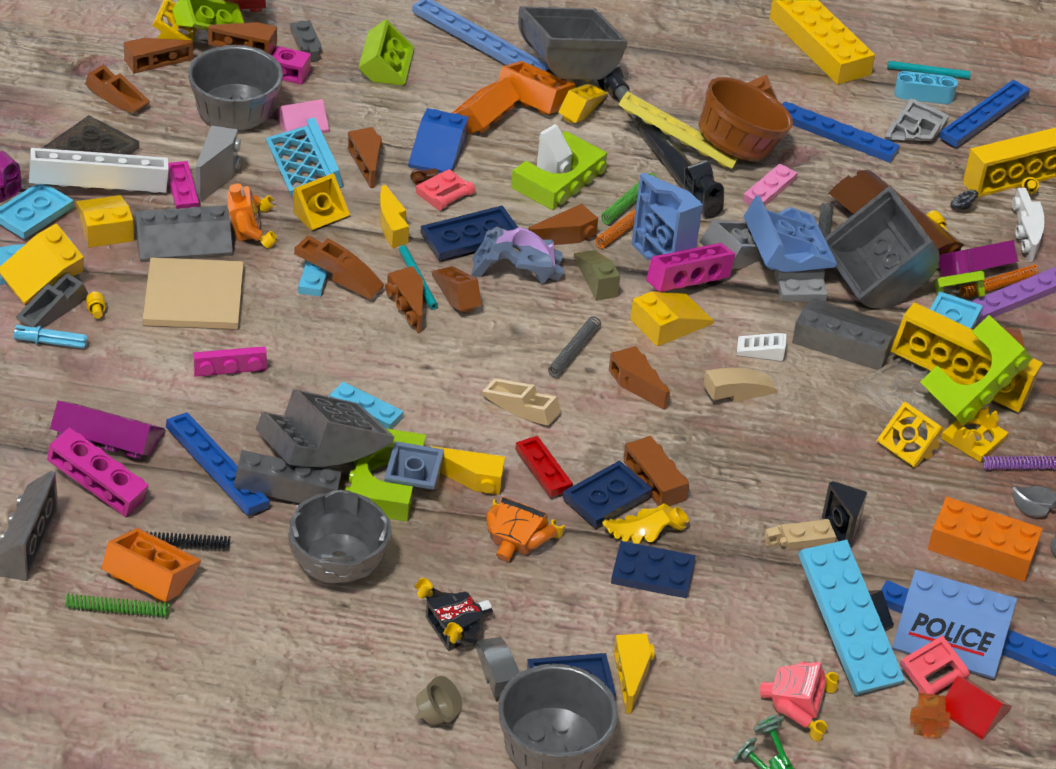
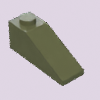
(599, 274)

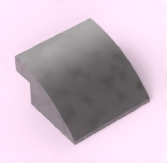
(322, 431)

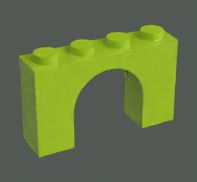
(555, 188)
(1007, 361)
(390, 497)

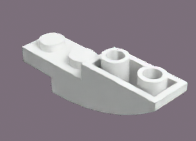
(1030, 222)

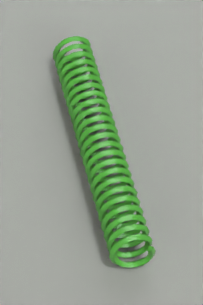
(616, 209)
(160, 613)

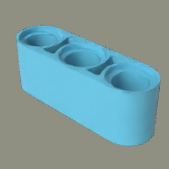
(925, 87)

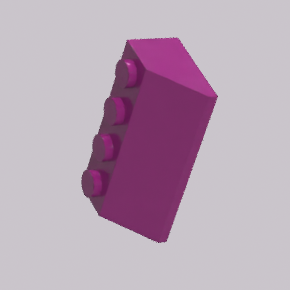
(107, 428)

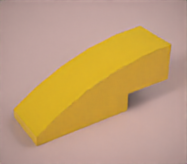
(393, 219)

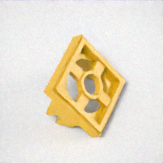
(170, 32)
(898, 425)
(965, 439)

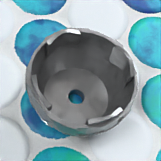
(339, 536)

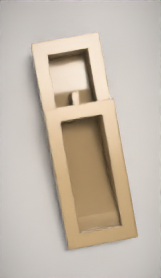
(737, 383)
(523, 400)

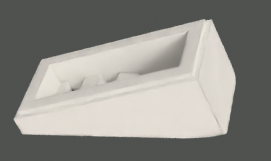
(767, 346)

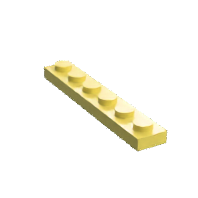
(676, 128)

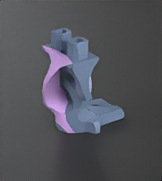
(533, 253)

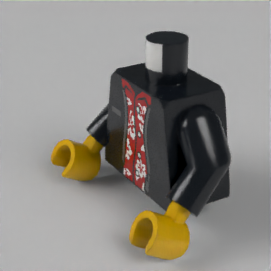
(453, 615)

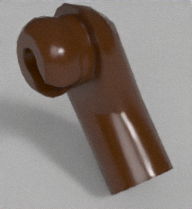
(420, 175)

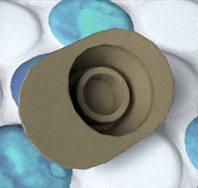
(439, 701)

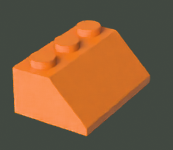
(536, 86)
(488, 104)
(149, 564)

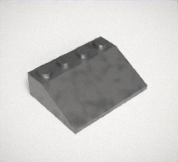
(845, 334)

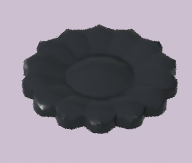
(964, 199)

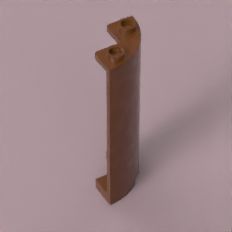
(866, 185)

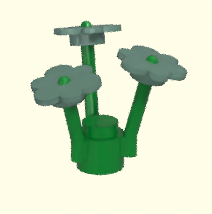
(767, 727)

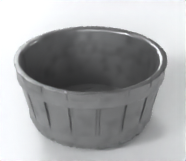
(235, 86)
(556, 718)

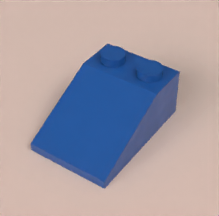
(439, 140)

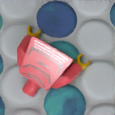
(799, 693)

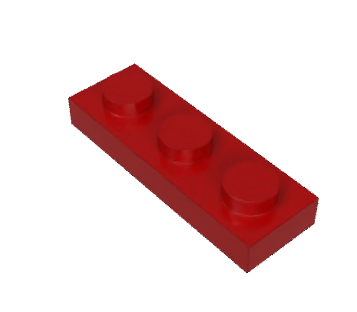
(543, 466)

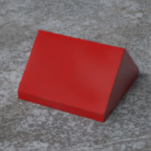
(974, 707)

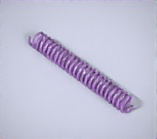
(1021, 464)

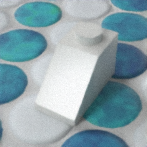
(554, 151)

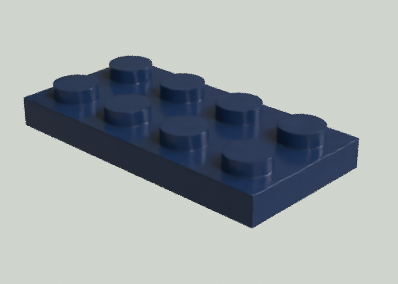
(464, 232)

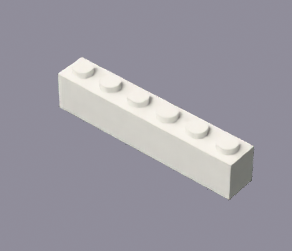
(98, 170)

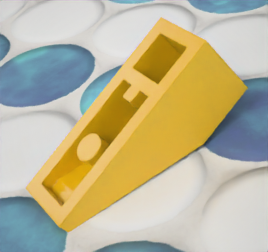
(581, 102)
(474, 470)
(632, 661)

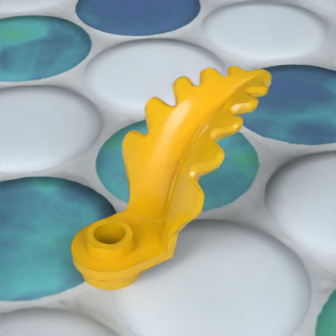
(647, 523)

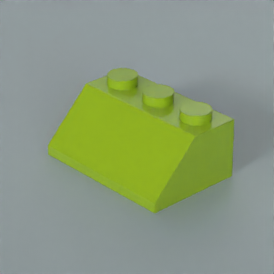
(202, 13)
(386, 55)

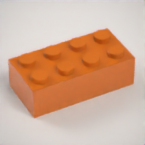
(985, 538)

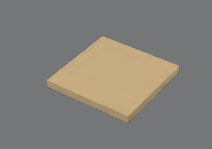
(193, 293)

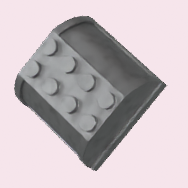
(572, 41)
(883, 251)

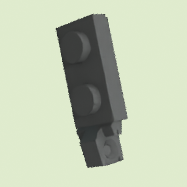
(306, 38)

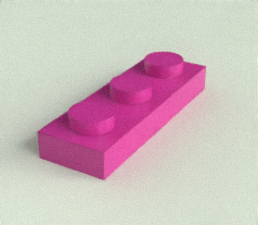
(182, 185)
(229, 361)

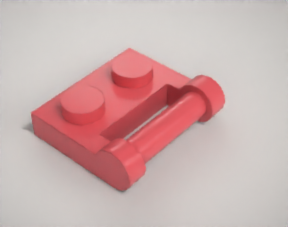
(444, 189)
(930, 660)

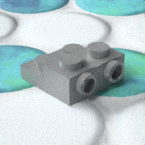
(801, 285)

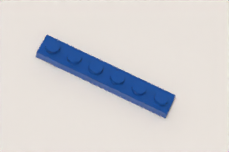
(984, 113)
(842, 133)
(214, 461)

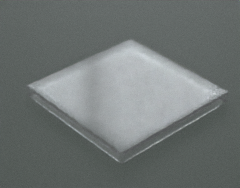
(900, 383)

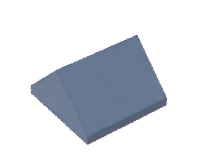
(415, 465)

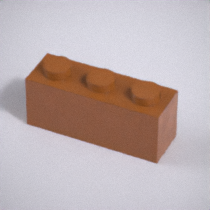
(657, 470)

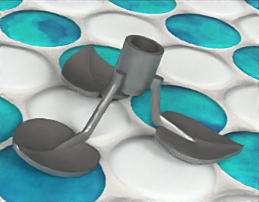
(1035, 502)

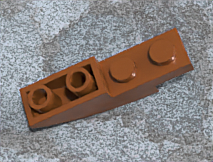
(345, 266)

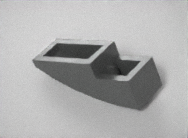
(53, 302)
(496, 663)

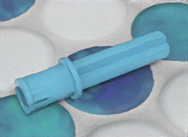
(49, 336)

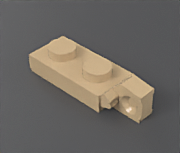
(800, 534)

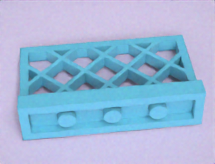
(320, 153)

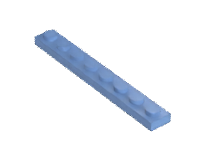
(474, 34)

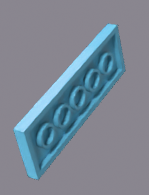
(851, 617)

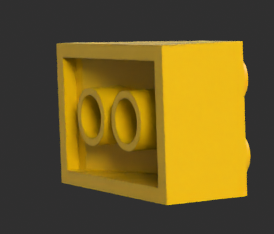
(106, 220)
(41, 263)
(667, 316)

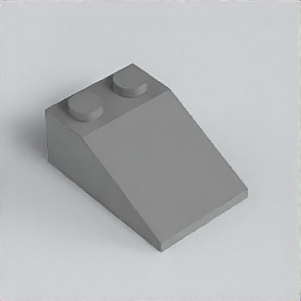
(217, 160)
(736, 237)

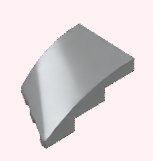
(917, 123)

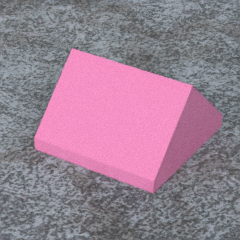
(295, 115)

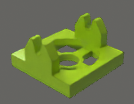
(977, 276)

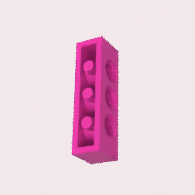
(294, 63)
(690, 267)
(97, 472)

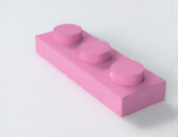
(771, 185)

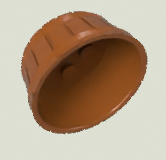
(742, 119)

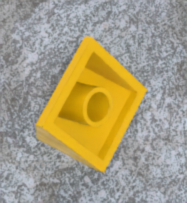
(319, 202)

